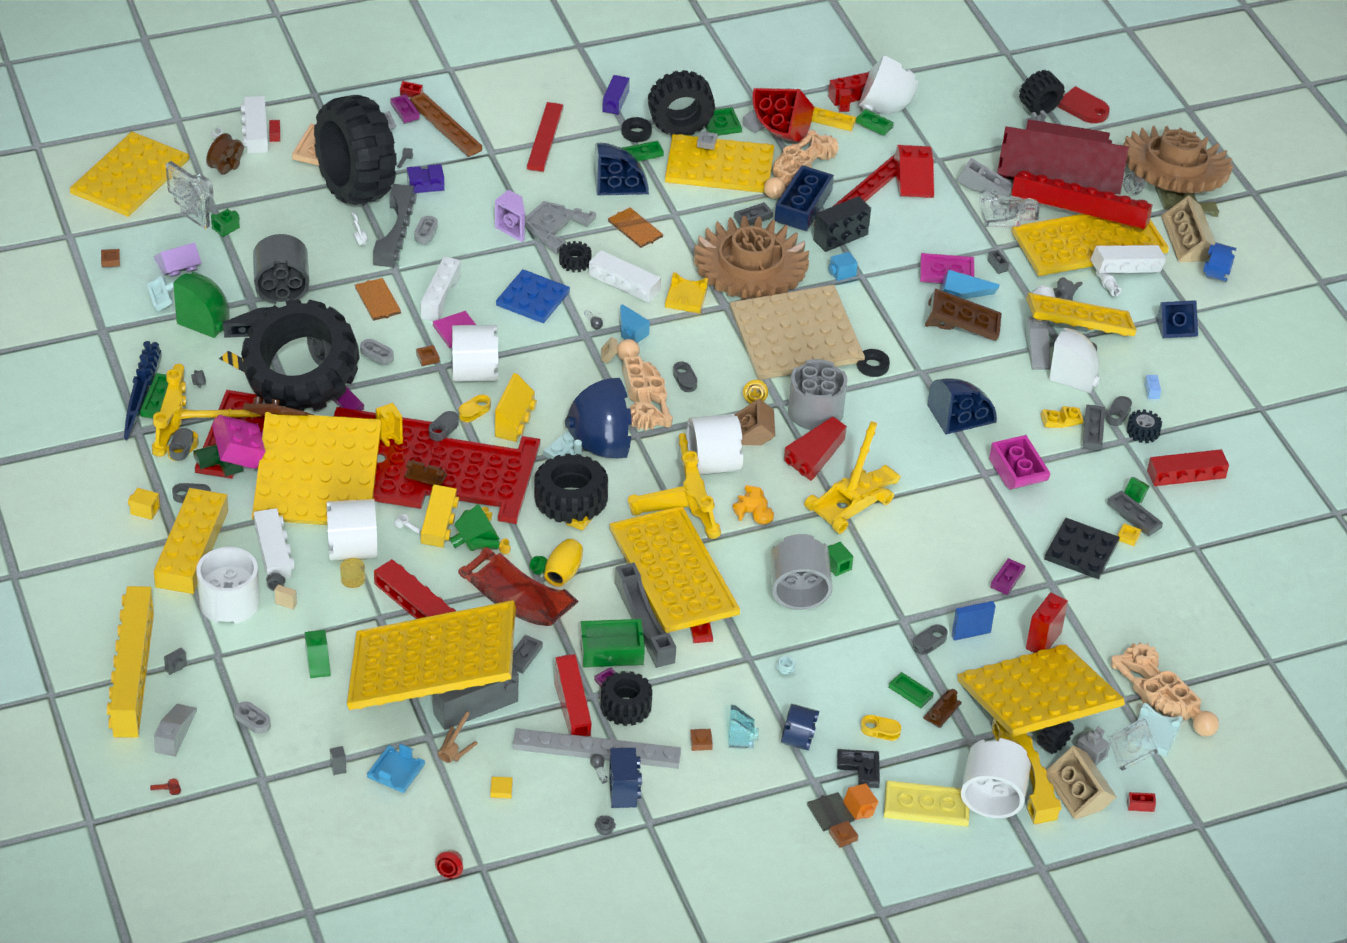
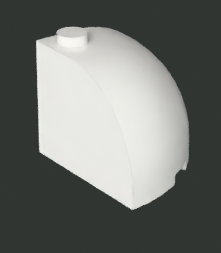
(888, 87)
(1075, 361)

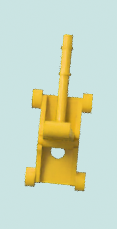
(690, 495)

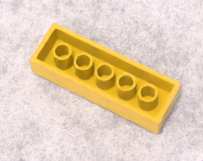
(190, 539)

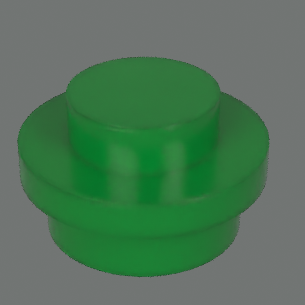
(538, 564)

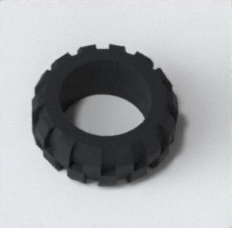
(355, 149)
(294, 322)

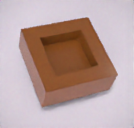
(110, 257)
(427, 355)
(701, 739)
(843, 834)

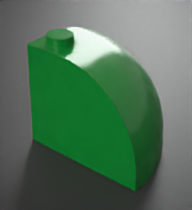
(200, 304)

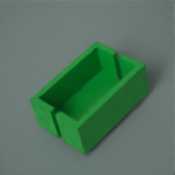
(612, 643)

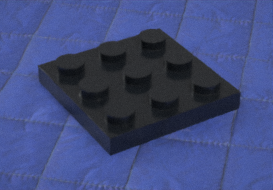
(1082, 548)

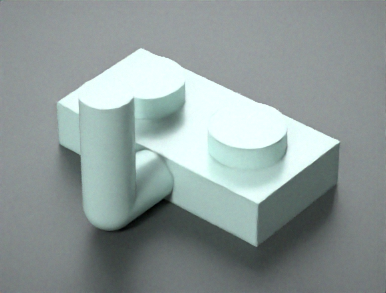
(160, 293)
(563, 445)

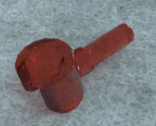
(172, 785)

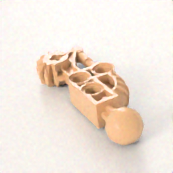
(793, 157)
(643, 386)
(1163, 689)

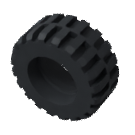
(678, 86)
(571, 503)

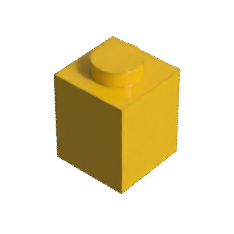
(144, 503)

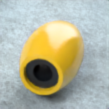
(563, 562)

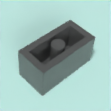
(998, 261)
(338, 760)

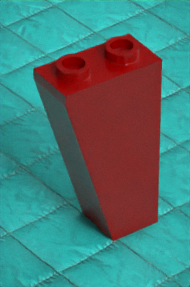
(815, 448)
(572, 695)

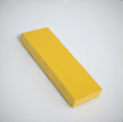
(833, 119)

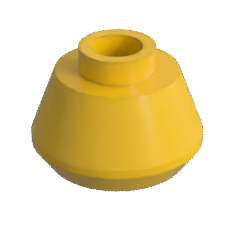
(756, 385)

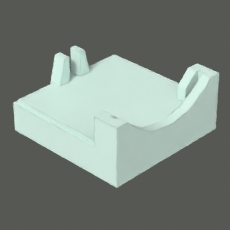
(1162, 728)

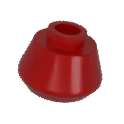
(449, 864)

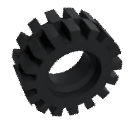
(575, 263)
(1055, 736)

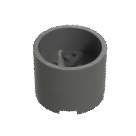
(281, 268)

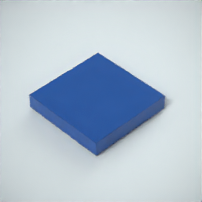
(973, 620)

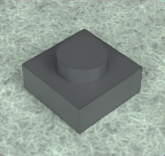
(175, 661)

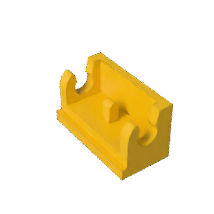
(391, 423)

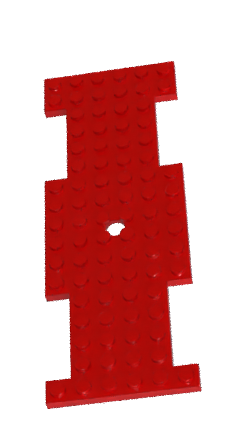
(477, 470)

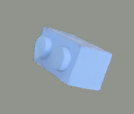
(1152, 387)

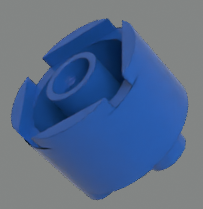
(1220, 261)

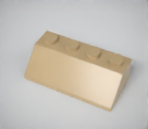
(1188, 231)

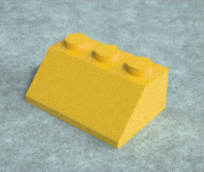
(514, 409)

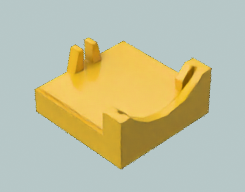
(686, 294)

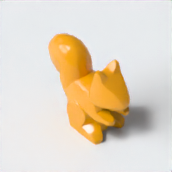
(755, 503)

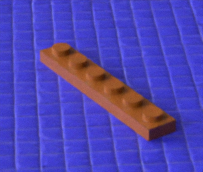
(446, 124)

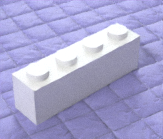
(254, 124)
(1128, 259)
(624, 276)
(272, 543)

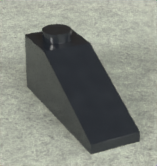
(240, 324)

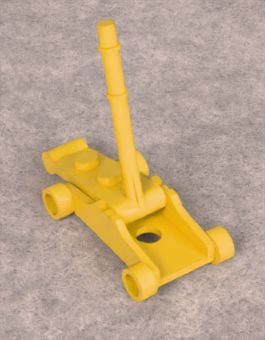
(172, 413)
(856, 492)

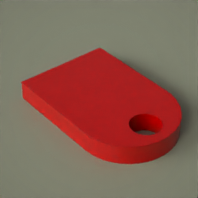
(1084, 106)

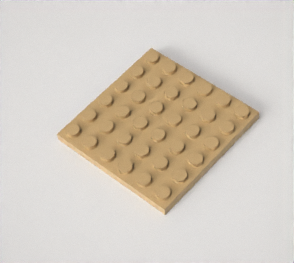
(795, 328)

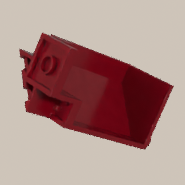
(1064, 154)

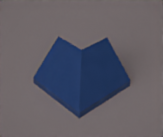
(1178, 319)

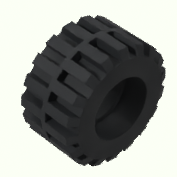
(1041, 92)
(626, 686)

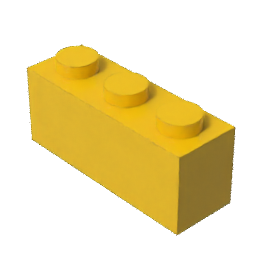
(439, 516)

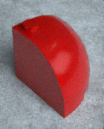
(783, 112)

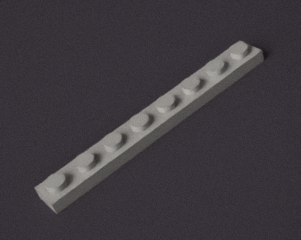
(588, 746)

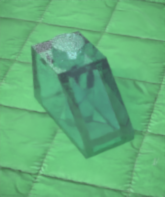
(741, 729)

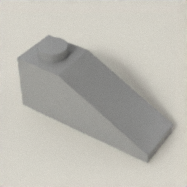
(980, 177)
(1038, 343)
(173, 729)

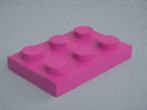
(935, 266)

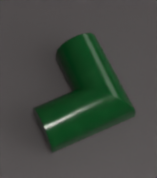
(210, 456)

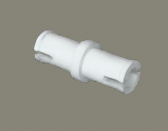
(1109, 282)

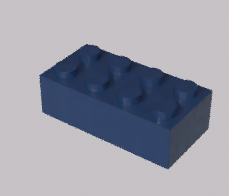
(804, 198)

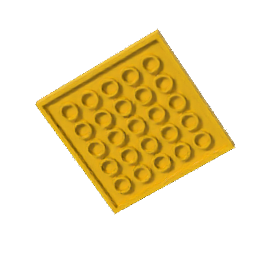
(314, 463)
(1040, 690)

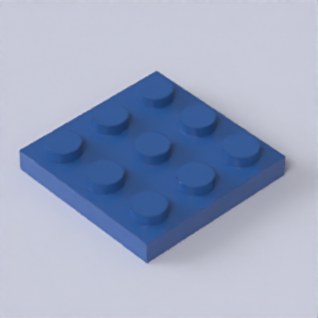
(533, 296)

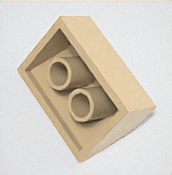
(1080, 783)

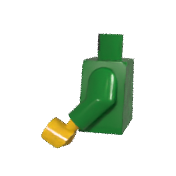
(478, 532)

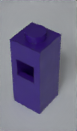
(616, 94)

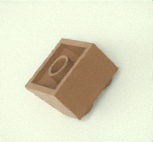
(756, 423)

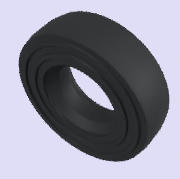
(636, 122)
(874, 371)

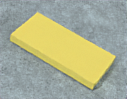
(925, 803)

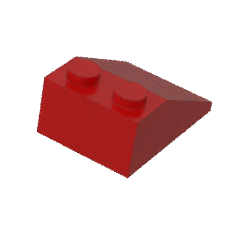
(914, 170)

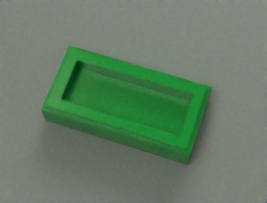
(911, 690)

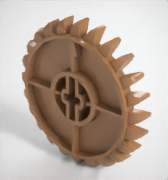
(1177, 160)
(751, 259)

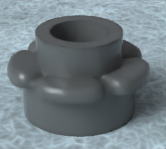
(198, 378)
(275, 579)
(605, 825)

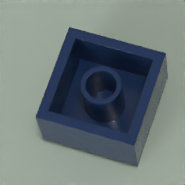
(624, 777)

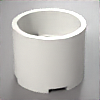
(474, 352)
(716, 443)
(352, 529)
(228, 585)
(996, 778)

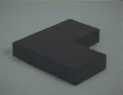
(862, 761)

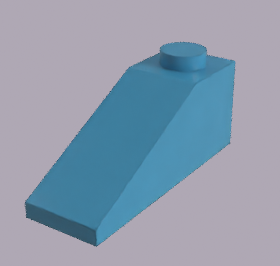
(967, 286)

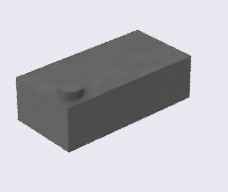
(476, 700)

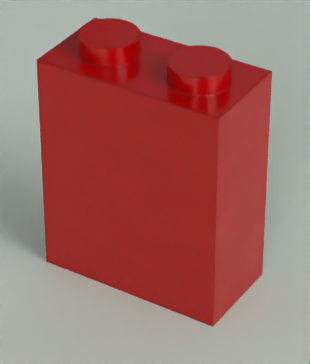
(1046, 623)

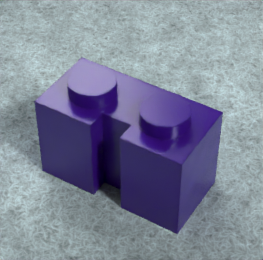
(426, 179)

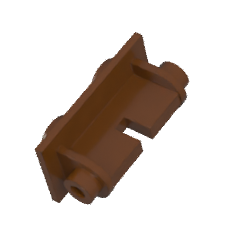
(429, 475)
(943, 708)

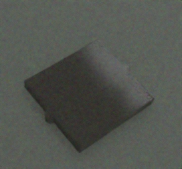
(830, 811)

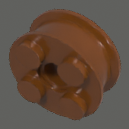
(225, 153)

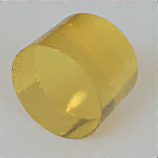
(352, 573)

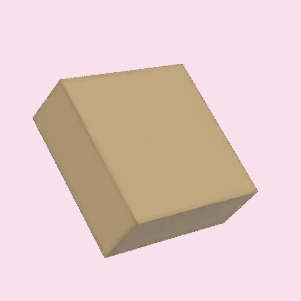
(609, 350)
(285, 596)

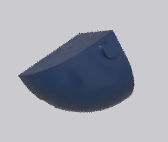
(618, 172)
(959, 405)
(601, 419)

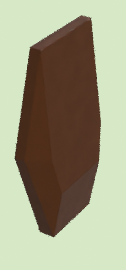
(272, 408)

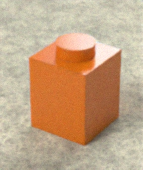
(860, 801)

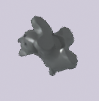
(1066, 289)

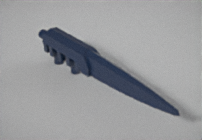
(147, 370)

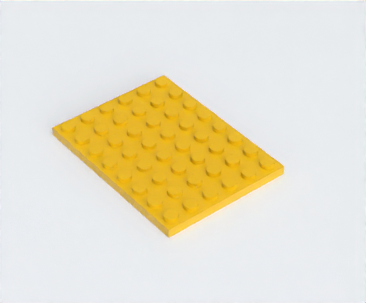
(432, 655)

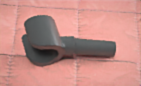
(407, 153)

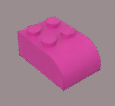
(238, 441)
(1018, 462)

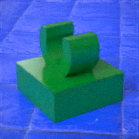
(1136, 489)

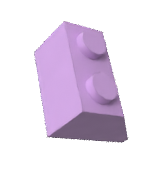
(510, 215)
(178, 259)

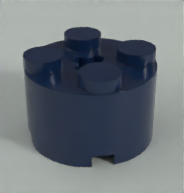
(799, 727)

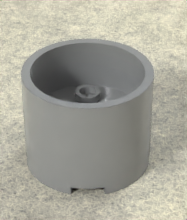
(816, 393)
(800, 572)

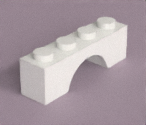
(434, 299)

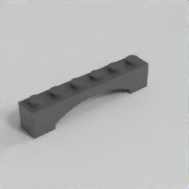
(387, 250)
(657, 641)

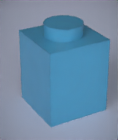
(843, 266)

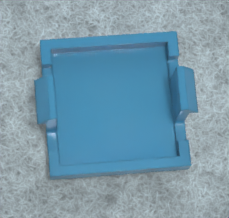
(396, 768)

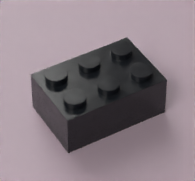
(842, 224)

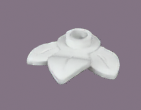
(359, 235)

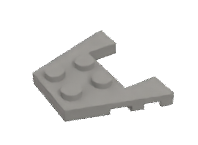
(550, 218)

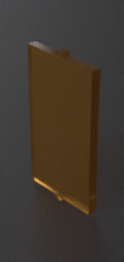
(635, 227)
(377, 299)

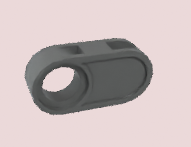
(686, 380)
(1121, 408)
(446, 422)
(181, 440)
(185, 487)
(927, 642)

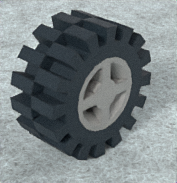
(1144, 426)

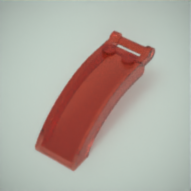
(505, 582)

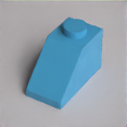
(633, 325)

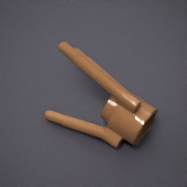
(449, 749)

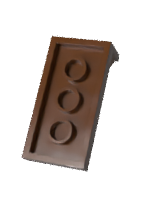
(962, 314)

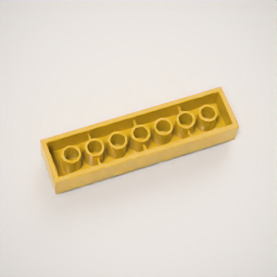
(131, 662)

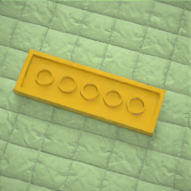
(1081, 314)

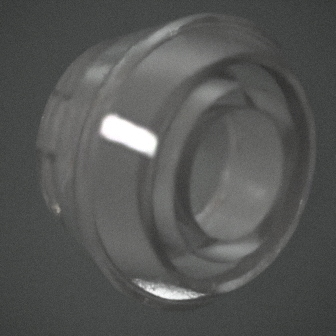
(1133, 184)

